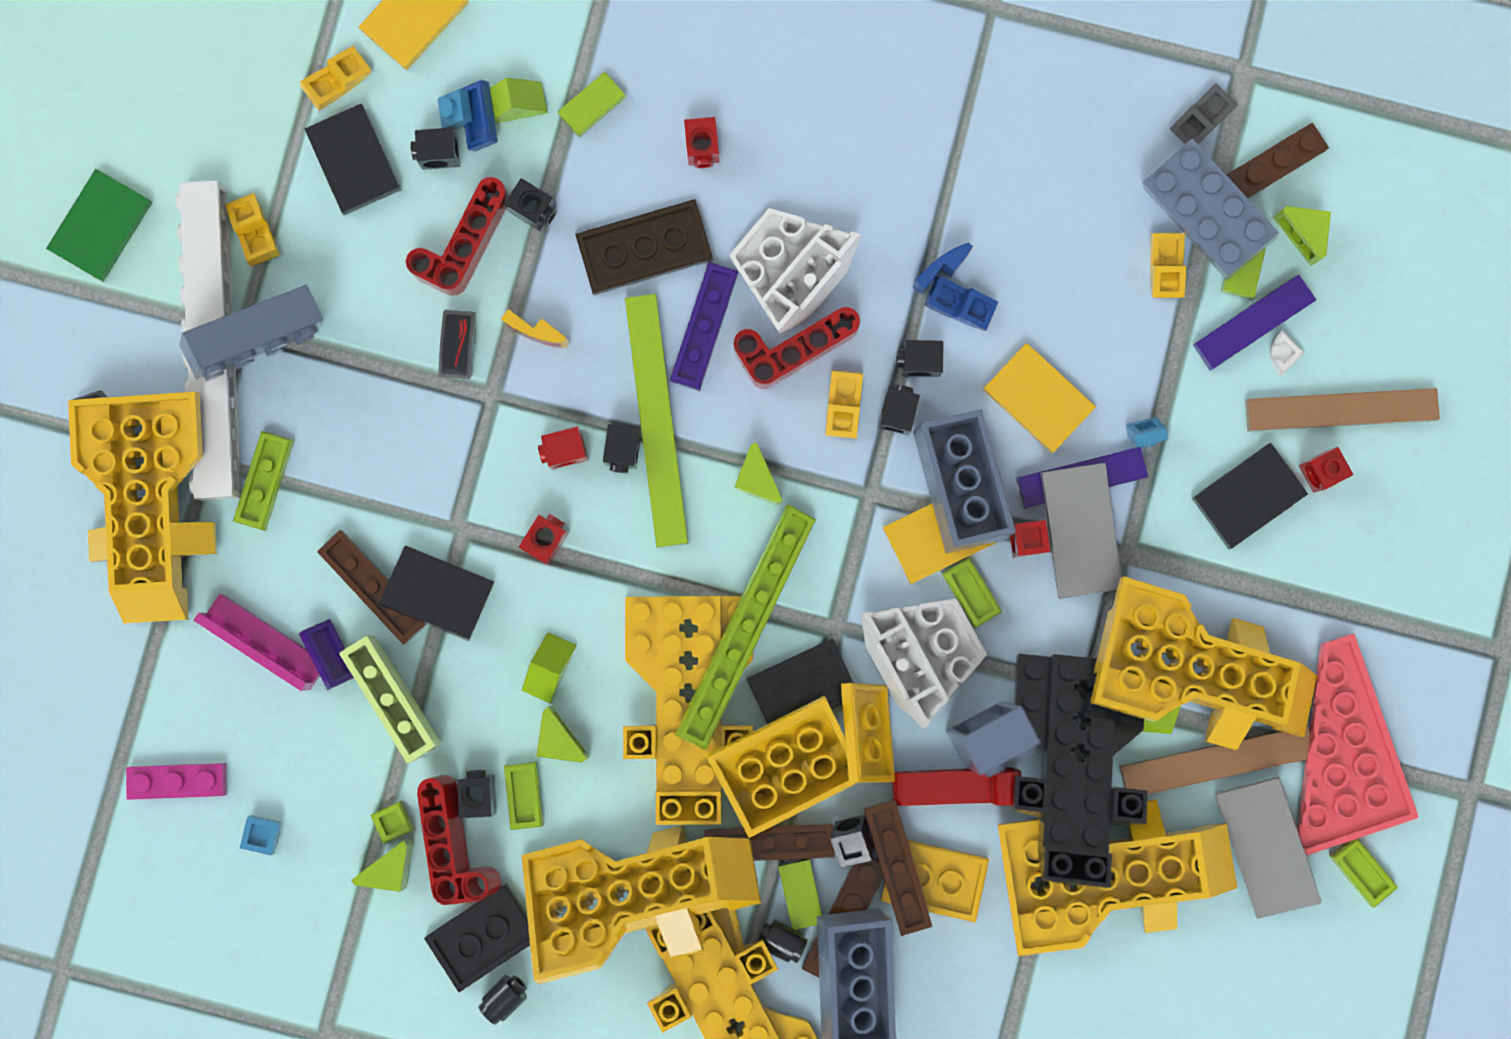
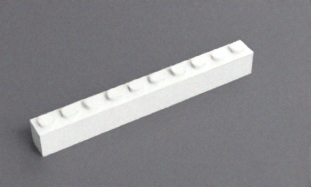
(206, 298)

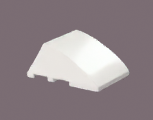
(793, 265)
(922, 654)

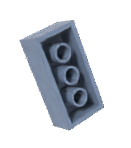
(1210, 209)
(250, 332)
(963, 481)
(993, 738)
(856, 975)

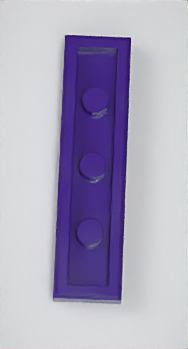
(1254, 322)
(704, 326)
(1120, 467)

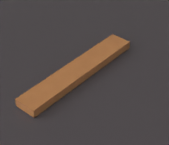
(1342, 409)
(1215, 762)

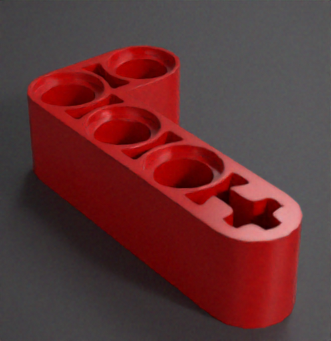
(463, 235)
(798, 342)
(953, 787)
(453, 839)

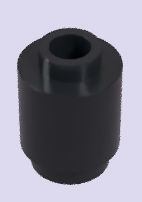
(783, 941)
(503, 999)

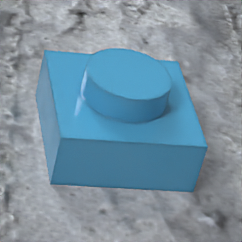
(455, 109)
(1146, 432)
(260, 835)

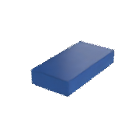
(482, 129)

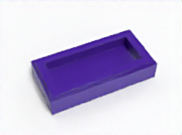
(324, 649)

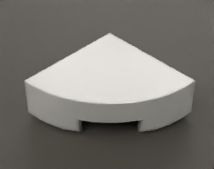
(1284, 353)

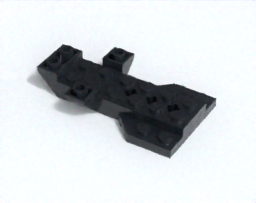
(1074, 797)

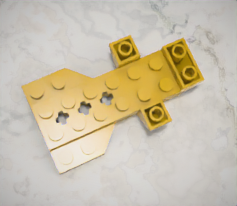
(142, 534)
(653, 647)
(1236, 675)
(1147, 869)
(664, 890)
(720, 987)

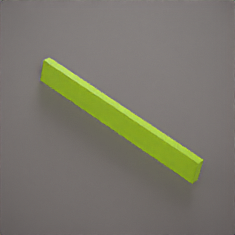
(656, 421)
(745, 627)

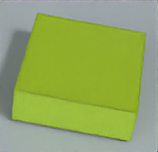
(392, 822)

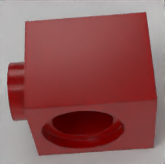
(701, 129)
(563, 448)
(1325, 470)
(1030, 539)
(530, 542)

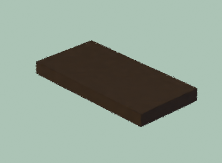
(644, 247)

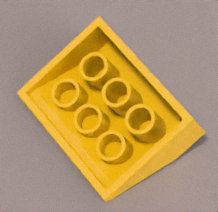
(783, 766)

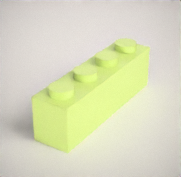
(390, 698)

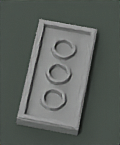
(1081, 530)
(1268, 847)

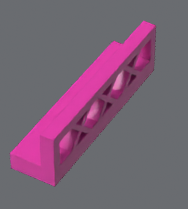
(260, 642)

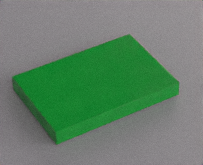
(99, 225)

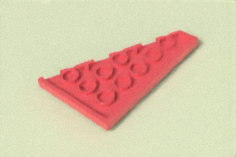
(1351, 767)

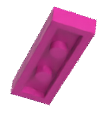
(176, 781)

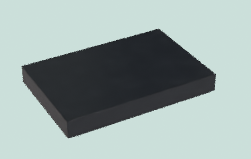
(352, 159)
(1249, 496)
(436, 593)
(801, 681)
(481, 938)

